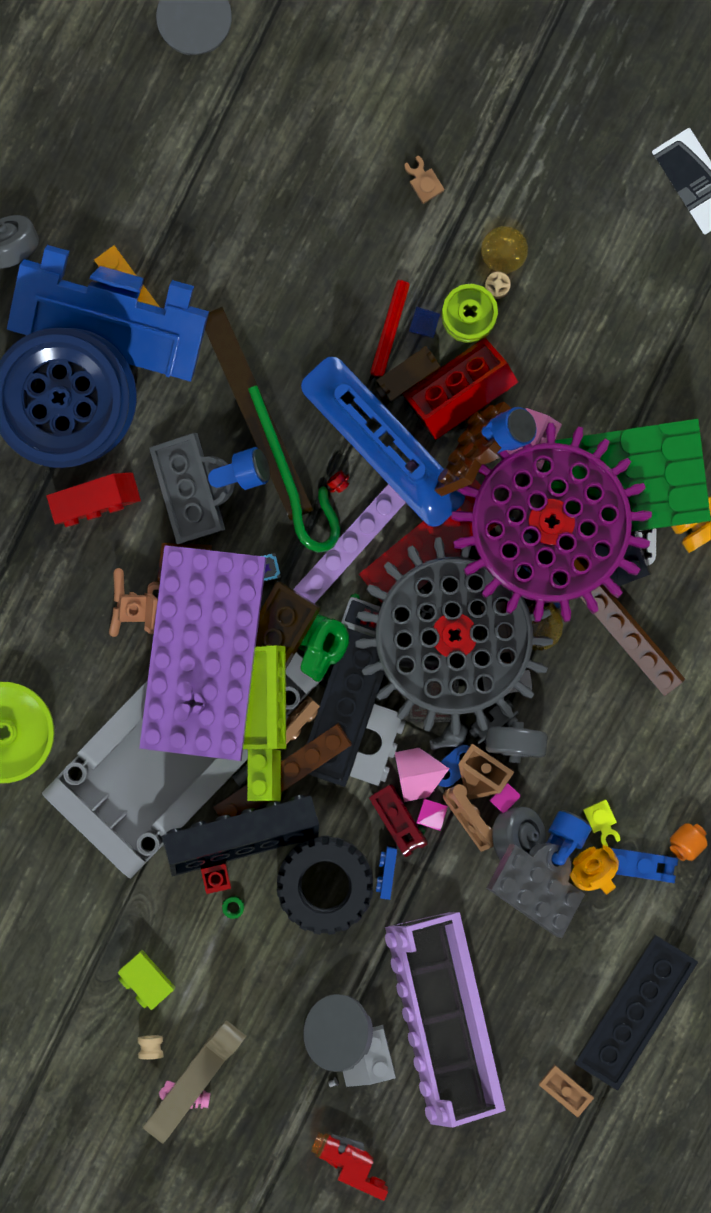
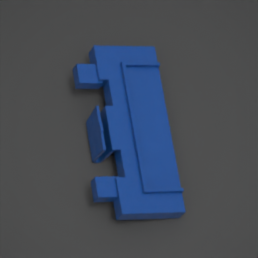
(145, 334)

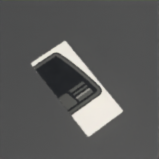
(689, 173)

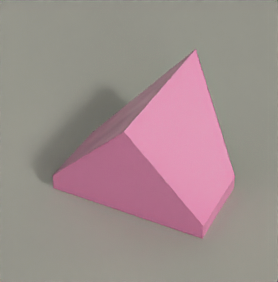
(418, 773)

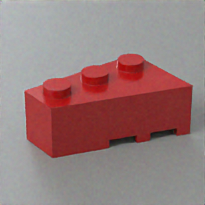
(93, 498)

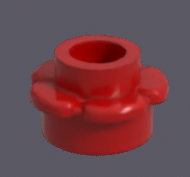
(338, 482)

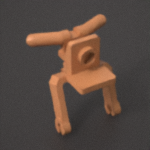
(133, 606)

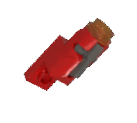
(352, 1160)

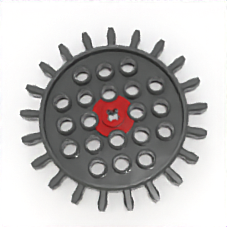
(414, 683)

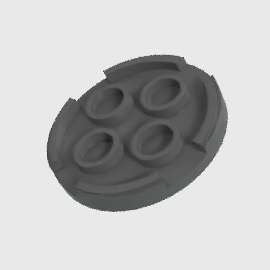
(194, 25)
(338, 1033)

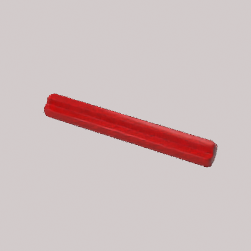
(390, 328)

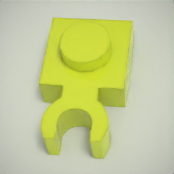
(601, 819)

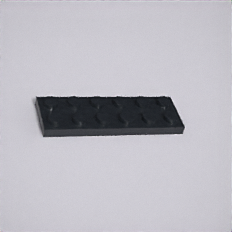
(347, 703)
(636, 1012)

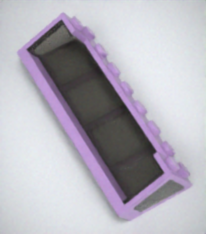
(444, 1019)

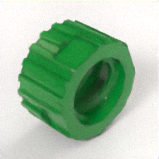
(233, 899)

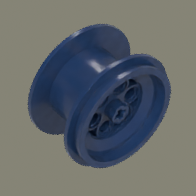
(110, 395)

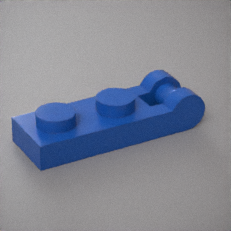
(645, 865)

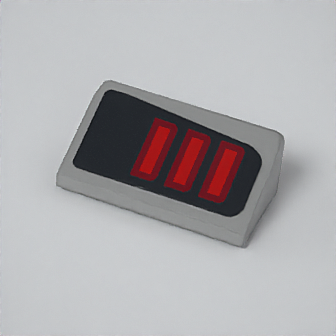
(350, 621)

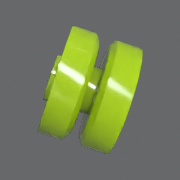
(472, 298)

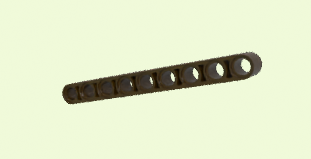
(240, 380)

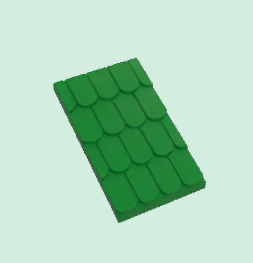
(661, 457)

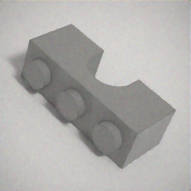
(372, 767)

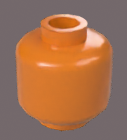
(688, 842)

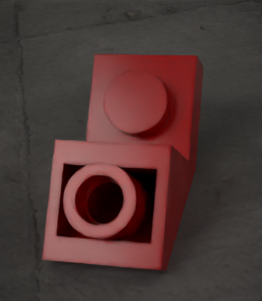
(216, 878)

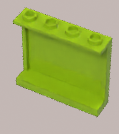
(267, 700)

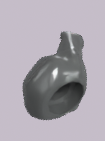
(448, 739)

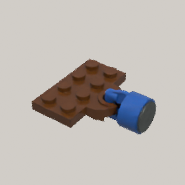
(487, 434)

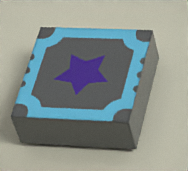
(272, 568)

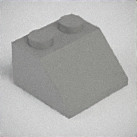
(374, 1066)

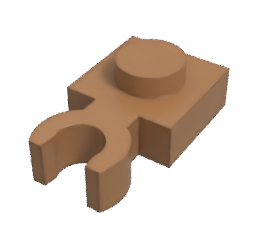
(425, 183)

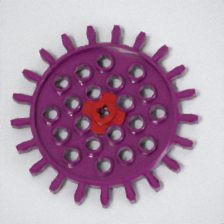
(540, 584)

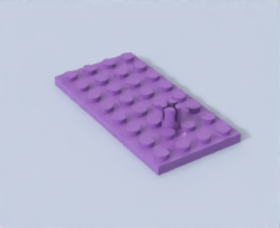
(203, 653)

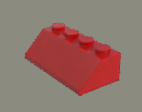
(460, 388)

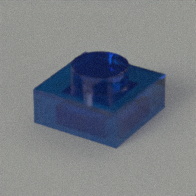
(424, 322)

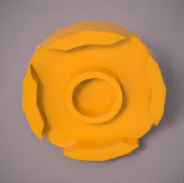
(595, 869)

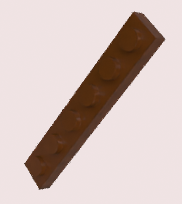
(292, 768)

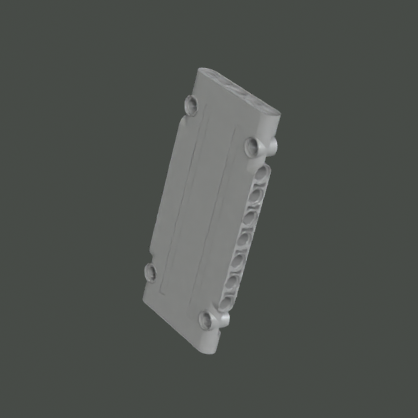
(142, 791)

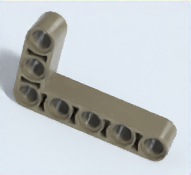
(194, 1080)

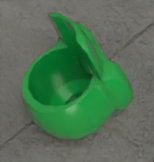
(323, 646)

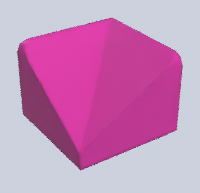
(505, 799)
(432, 814)

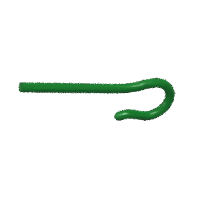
(291, 487)

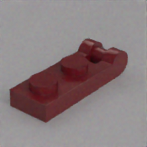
(397, 820)

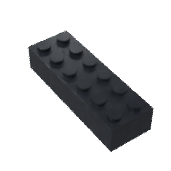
(240, 835)

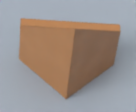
(482, 773)

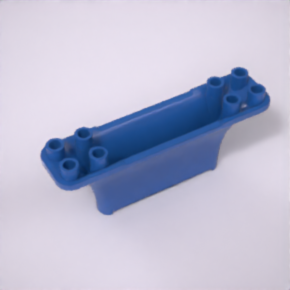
(326, 386)

